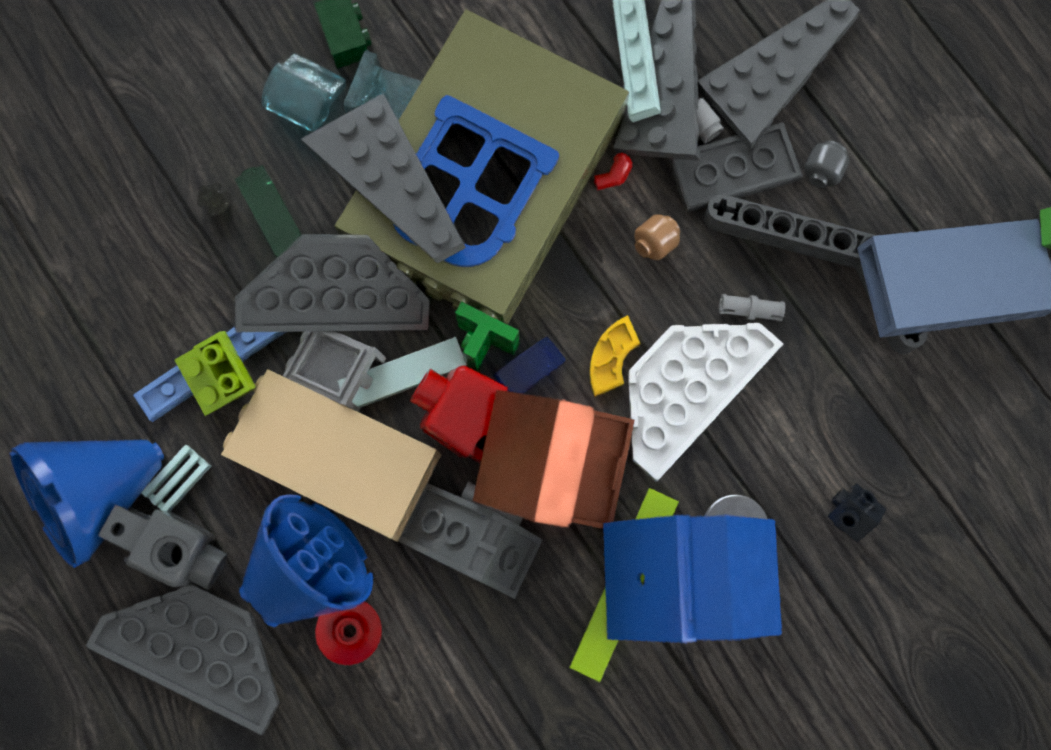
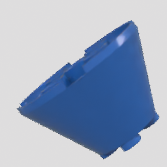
(304, 564)

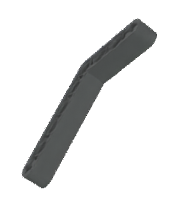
(794, 241)

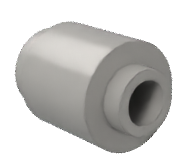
(708, 122)

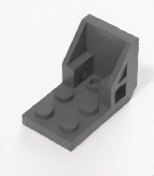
(471, 540)

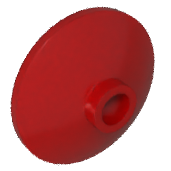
(341, 648)

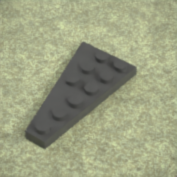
(769, 74)
(675, 129)
(381, 165)

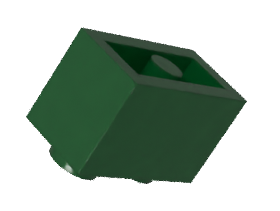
(343, 30)

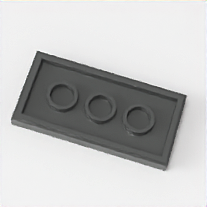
(735, 170)

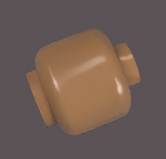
(657, 237)

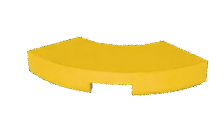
(609, 356)

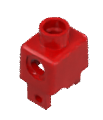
(457, 408)

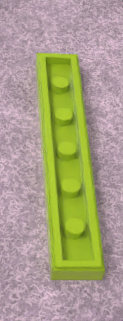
(594, 647)

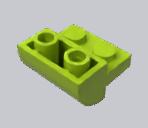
(215, 373)

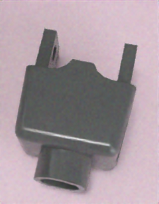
(153, 543)

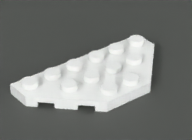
(687, 384)

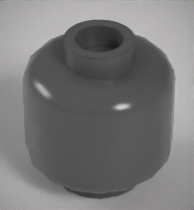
(826, 164)

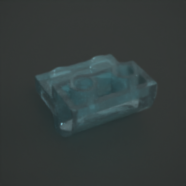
(302, 91)

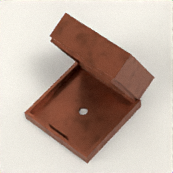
(553, 460)

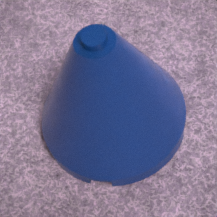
(80, 484)

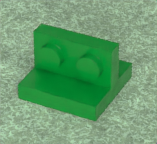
(483, 333)

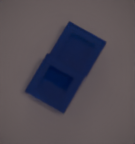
(530, 366)

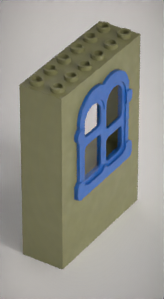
(515, 101)

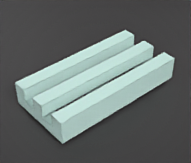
(167, 471)

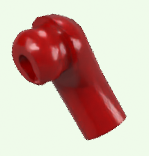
(617, 174)

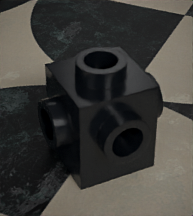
(856, 512)

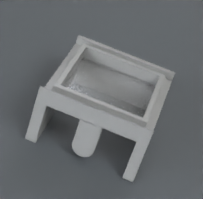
(332, 365)

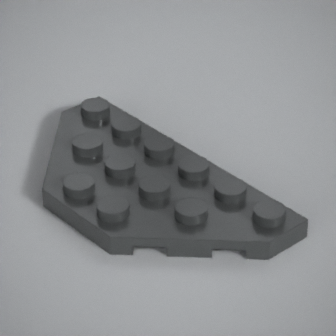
(331, 286)
(195, 649)

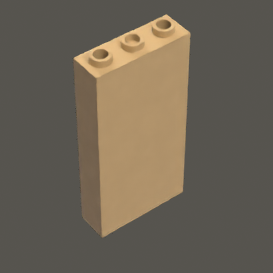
(331, 454)

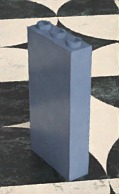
(957, 277)

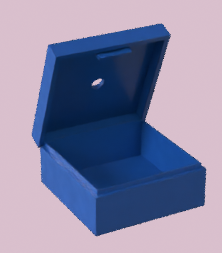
(700, 578)

